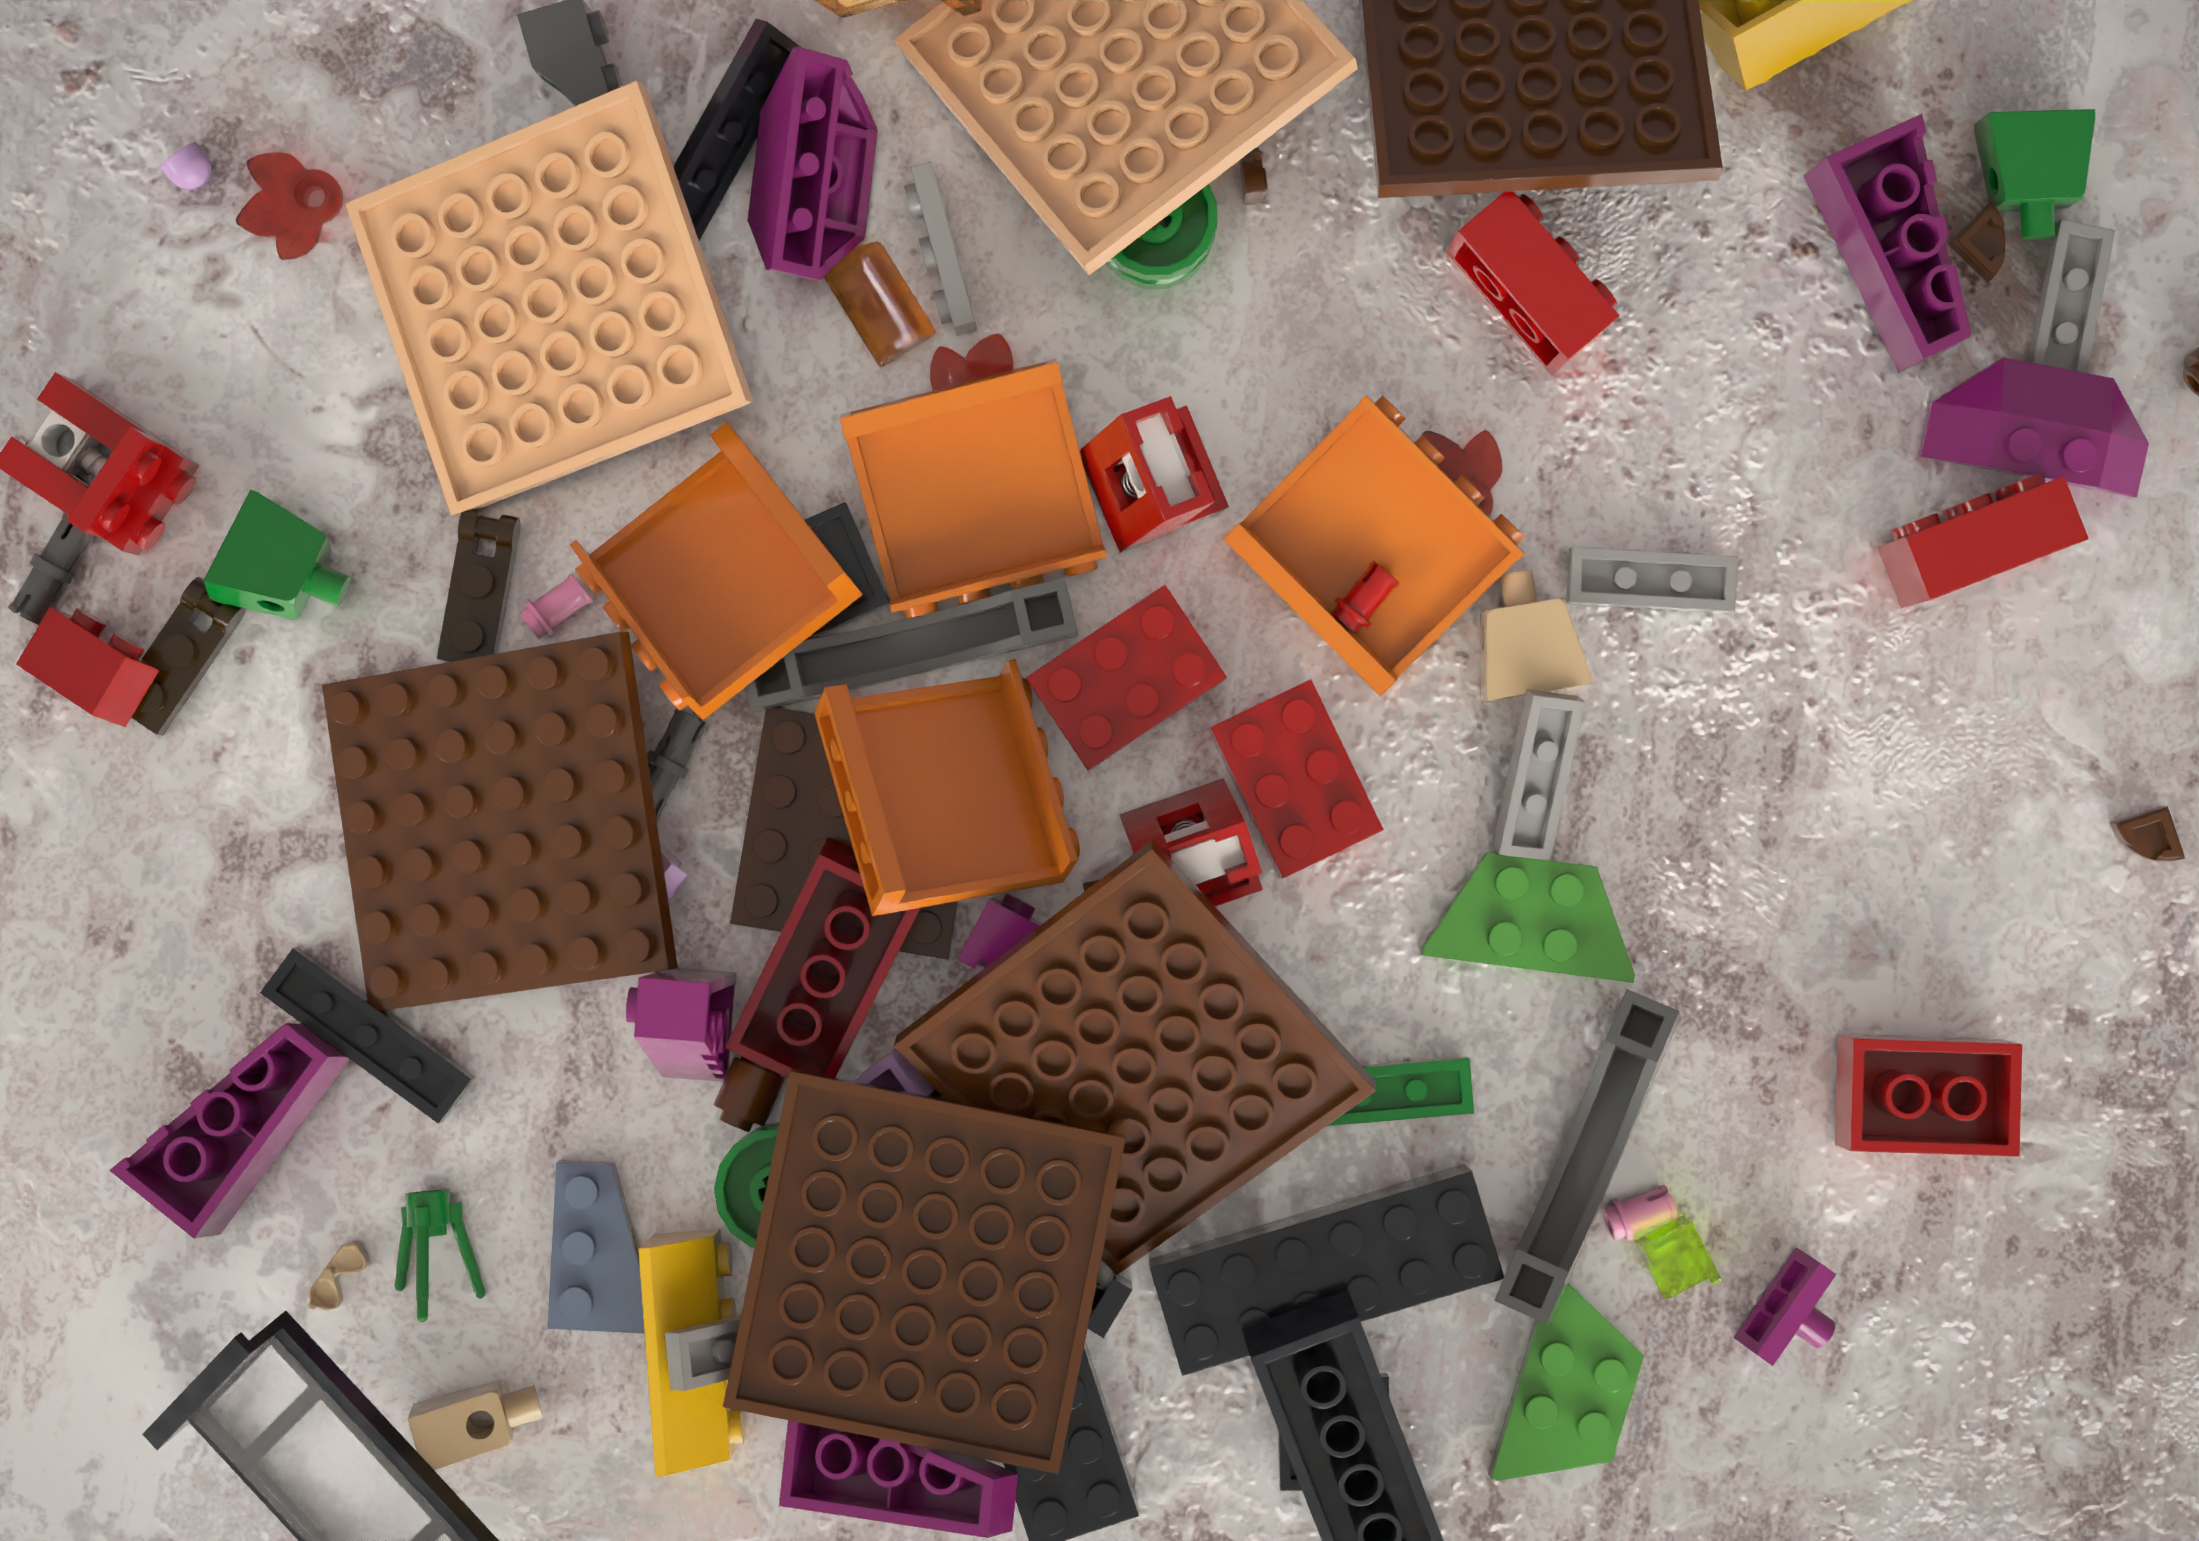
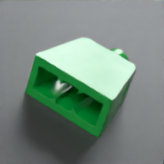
(2035, 163)
(273, 562)

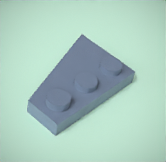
(593, 1253)

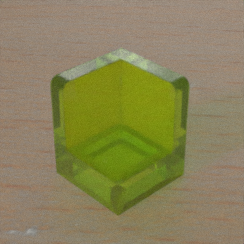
(1677, 1257)

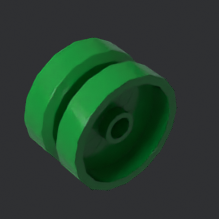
(1171, 253)
(743, 1182)

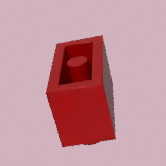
(88, 666)

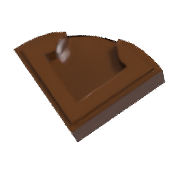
(1253, 177)
(1982, 242)
(2150, 835)

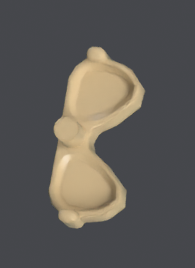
(326, 1290)

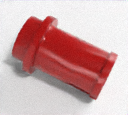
(1365, 597)

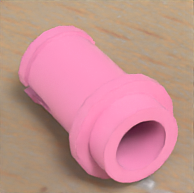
(555, 607)
(1639, 1213)

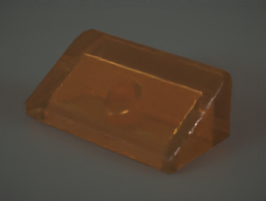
(879, 303)

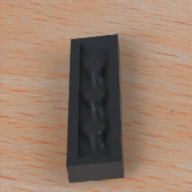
(730, 122)
(367, 1035)

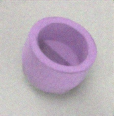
(188, 167)

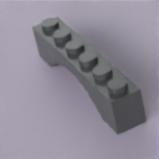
(567, 49)
(918, 644)
(1588, 1157)

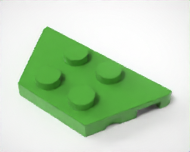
(1533, 919)
(1567, 1394)

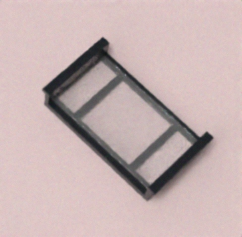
(314, 1444)

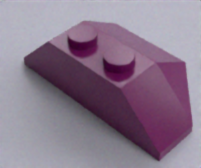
(811, 167)
(2036, 421)

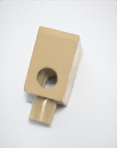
(1528, 644)
(446, 1433)

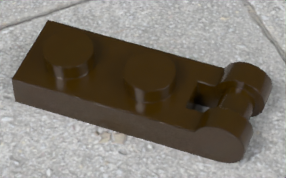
(478, 587)
(184, 655)

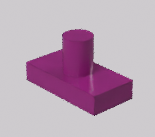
(1789, 1309)

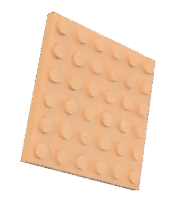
(1122, 104)
(549, 300)

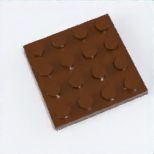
(787, 826)

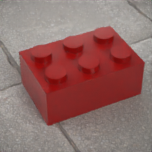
(1532, 280)
(1981, 539)
(1126, 678)
(1295, 779)
(1928, 1095)

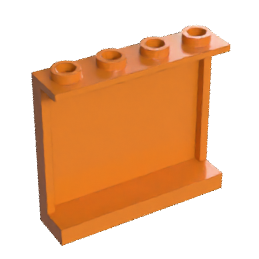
(974, 488)
(1382, 500)
(717, 579)
(946, 791)

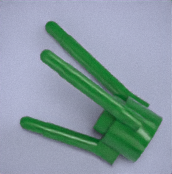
(426, 1217)

